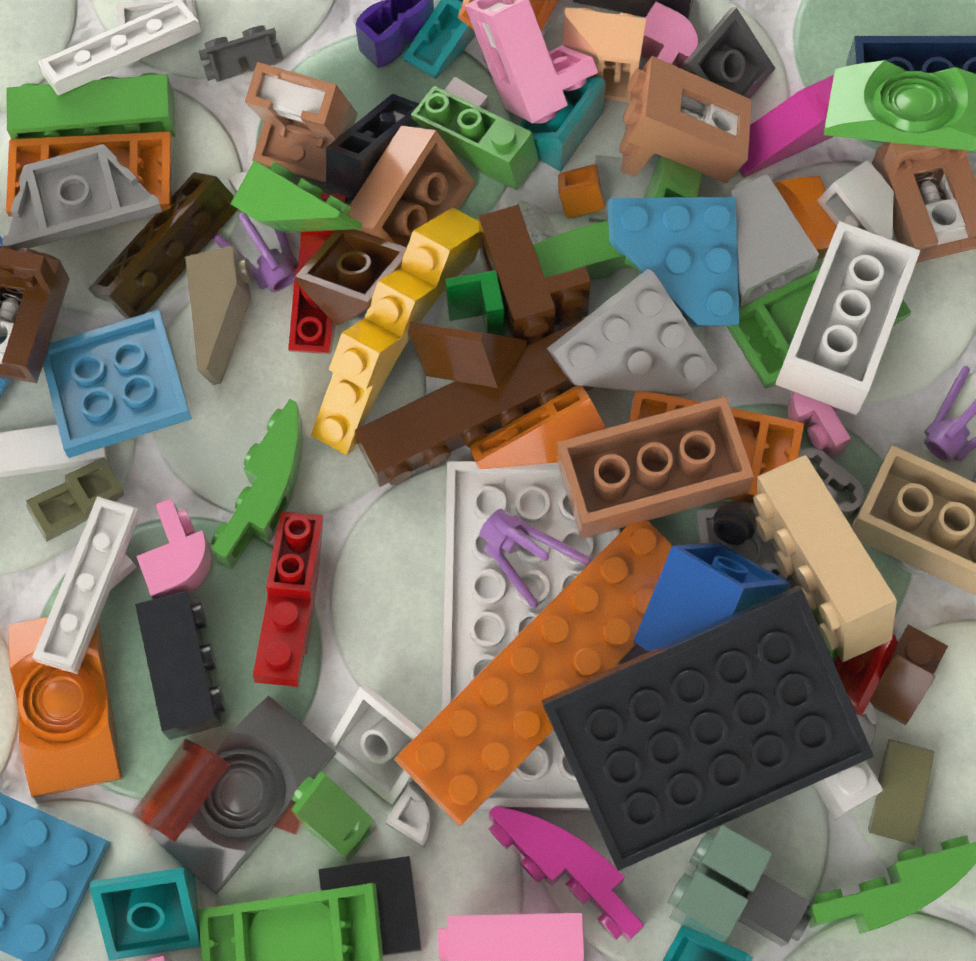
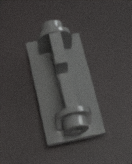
(225, 55)

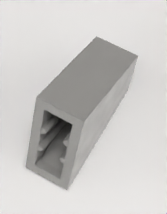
(769, 240)

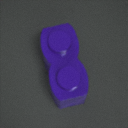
(389, 26)

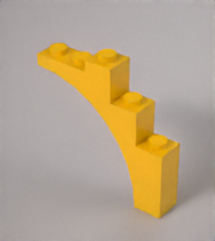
(374, 344)

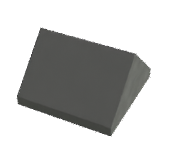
(731, 56)

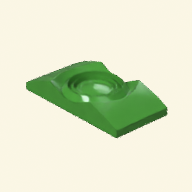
(903, 106)
(770, 324)
(298, 927)

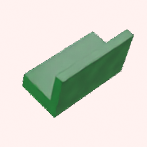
(476, 296)

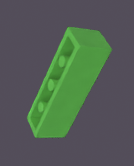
(94, 108)

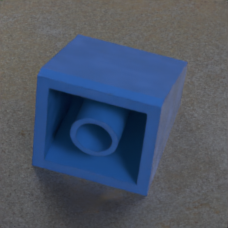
(701, 588)

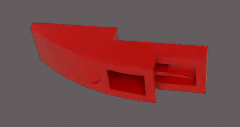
(310, 327)
(290, 599)

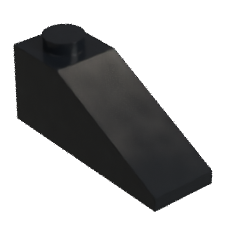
(362, 145)

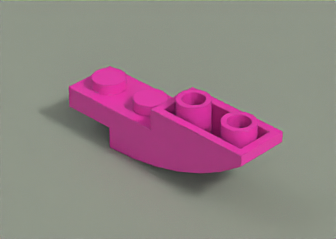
(555, 852)

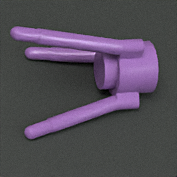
(275, 268)
(949, 438)
(507, 535)

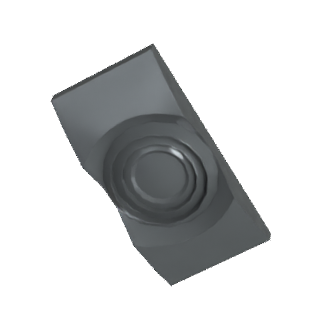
(268, 762)

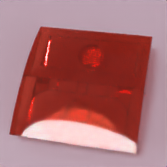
(180, 789)

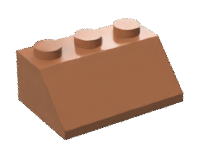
(410, 186)

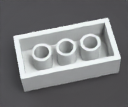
(848, 318)

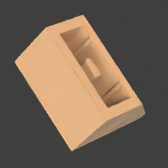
(612, 41)

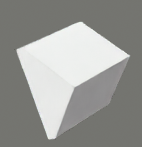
(370, 740)

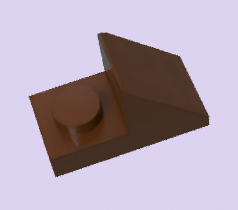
(908, 674)

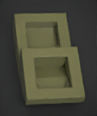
(73, 501)
(905, 785)

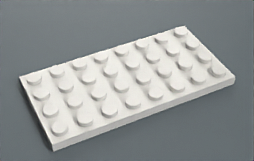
(488, 611)

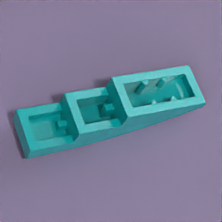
(439, 39)

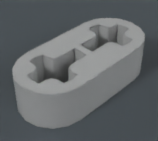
(838, 478)

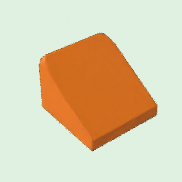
(580, 191)

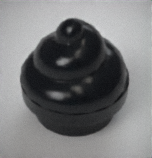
(734, 522)

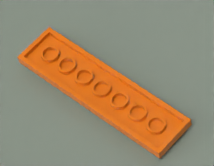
(500, 712)

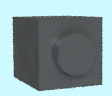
(775, 912)

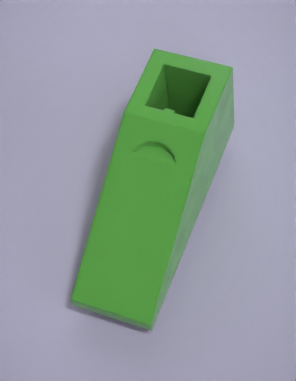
(479, 136)
(288, 206)
(332, 815)

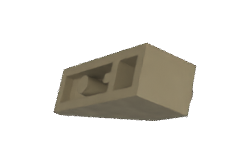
(218, 306)

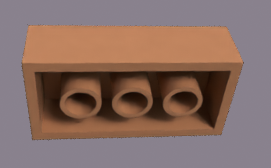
(654, 467)

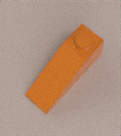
(535, 435)

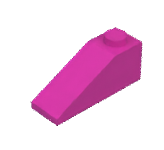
(789, 128)

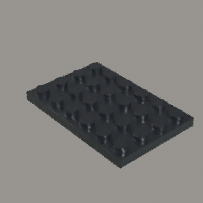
(708, 728)

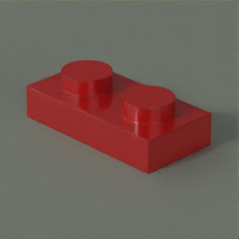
(863, 673)

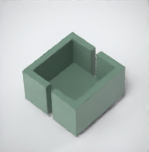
(716, 891)

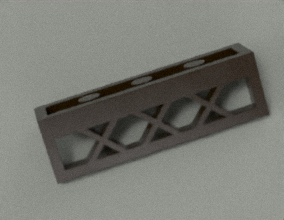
(160, 248)

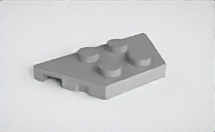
(75, 197)

